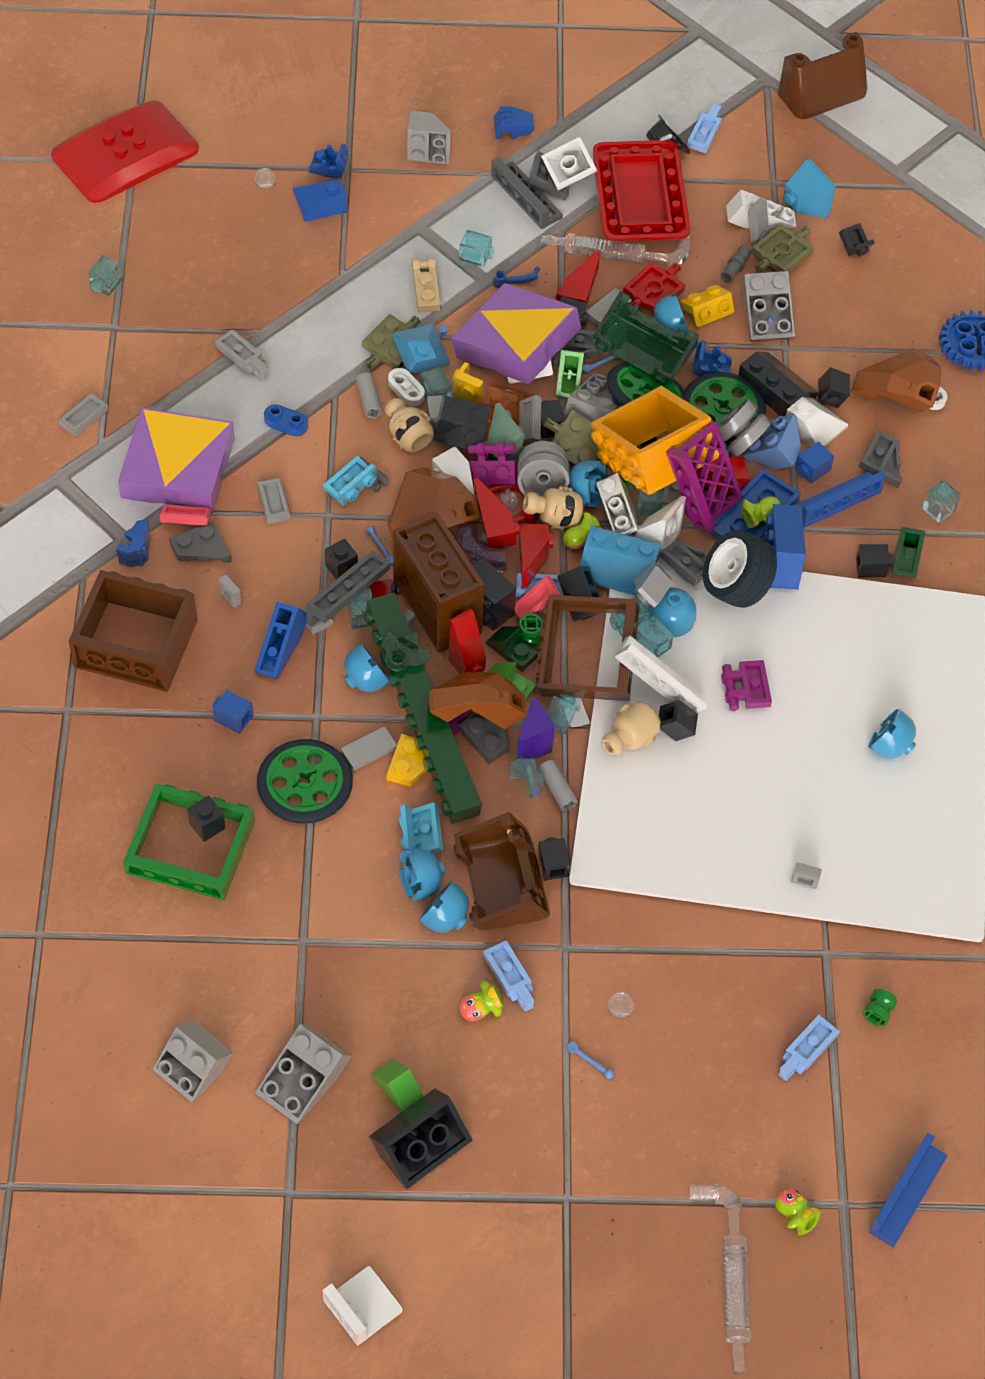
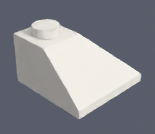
(569, 163)
(816, 422)
(663, 525)

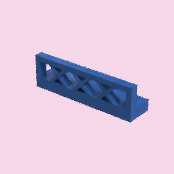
(841, 497)
(908, 1192)

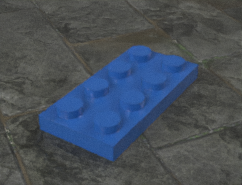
(761, 486)

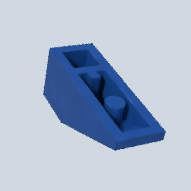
(281, 639)

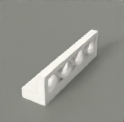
(659, 675)

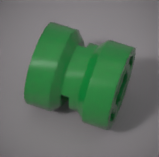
(531, 628)
(881, 1004)

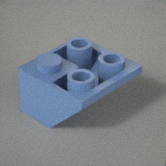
(777, 445)

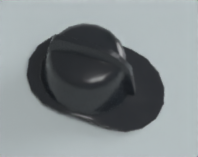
(663, 132)

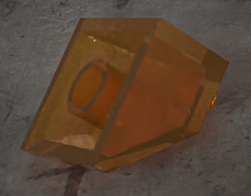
(508, 398)

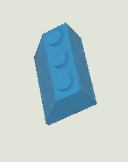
(617, 558)

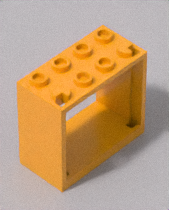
(639, 421)

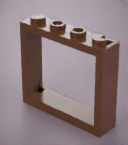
(549, 632)

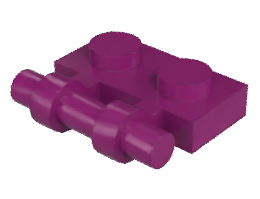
(493, 471)
(754, 685)

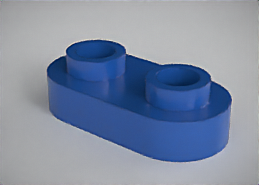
(283, 419)

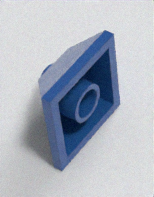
(321, 199)

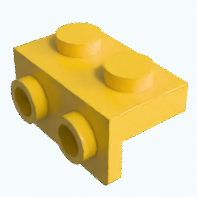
(708, 305)
(467, 386)

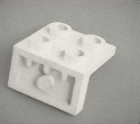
(362, 1305)

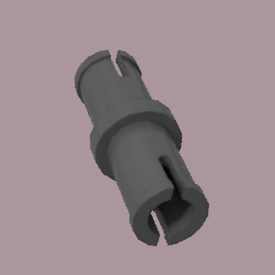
(736, 263)

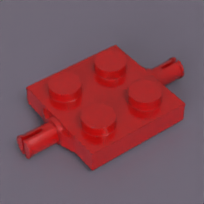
(652, 285)

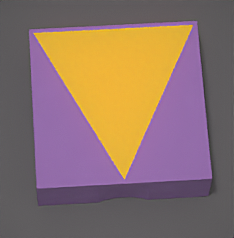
(516, 333)
(176, 459)

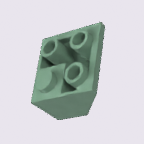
(505, 430)

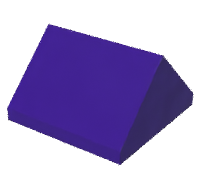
(536, 734)

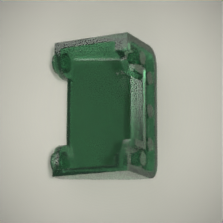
(643, 341)

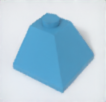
(810, 191)
(421, 349)

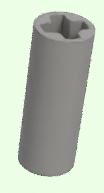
(369, 395)
(558, 785)

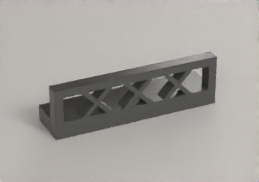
(525, 194)
(346, 588)

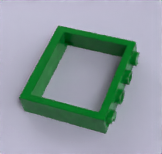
(181, 877)

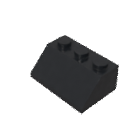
(775, 381)
(421, 1137)

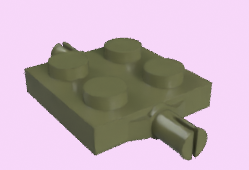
(782, 249)
(382, 344)
(574, 437)

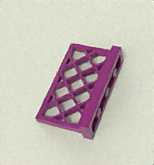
(692, 486)

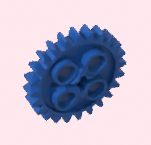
(961, 344)

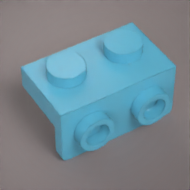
(350, 481)
(421, 828)

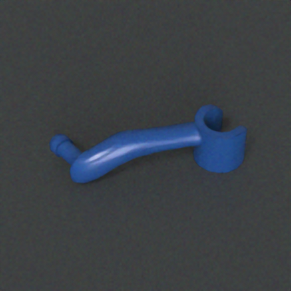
(501, 278)

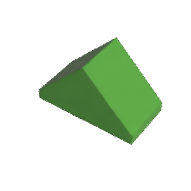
(569, 372)
(398, 1084)

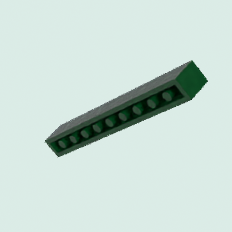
(432, 733)

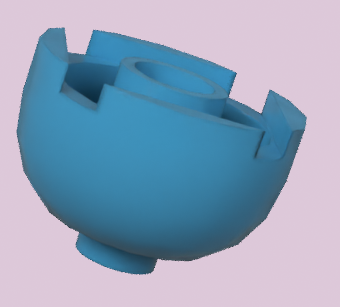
(668, 312)
(584, 479)
(675, 611)
(364, 671)
(894, 736)
(421, 873)
(446, 910)

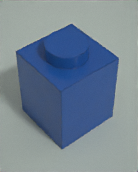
(814, 462)
(232, 711)

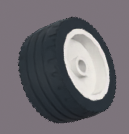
(739, 568)

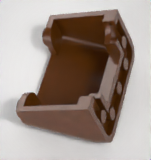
(824, 83)
(502, 873)

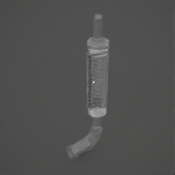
(620, 250)
(735, 1270)

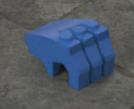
(513, 121)
(330, 162)
(710, 360)
(137, 552)

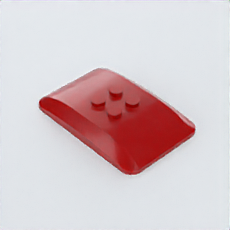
(124, 150)
(641, 190)

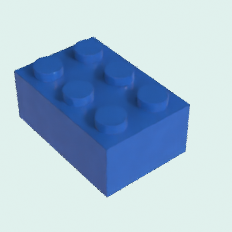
(787, 538)

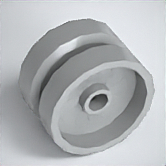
(744, 432)
(542, 467)

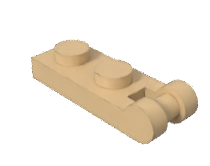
(426, 285)

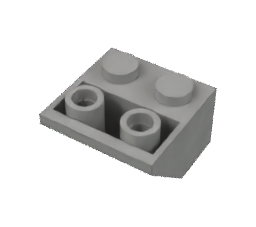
(428, 138)
(192, 1060)

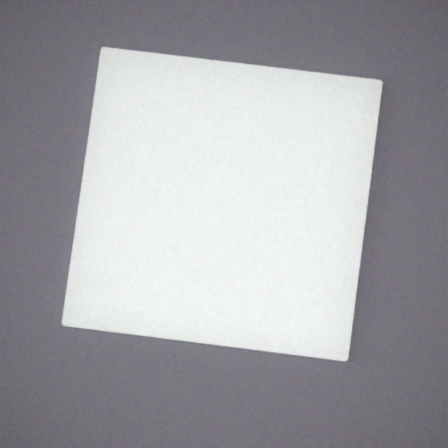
(796, 780)

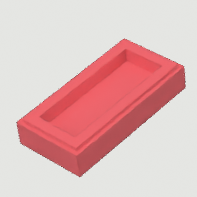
(185, 514)
(536, 598)

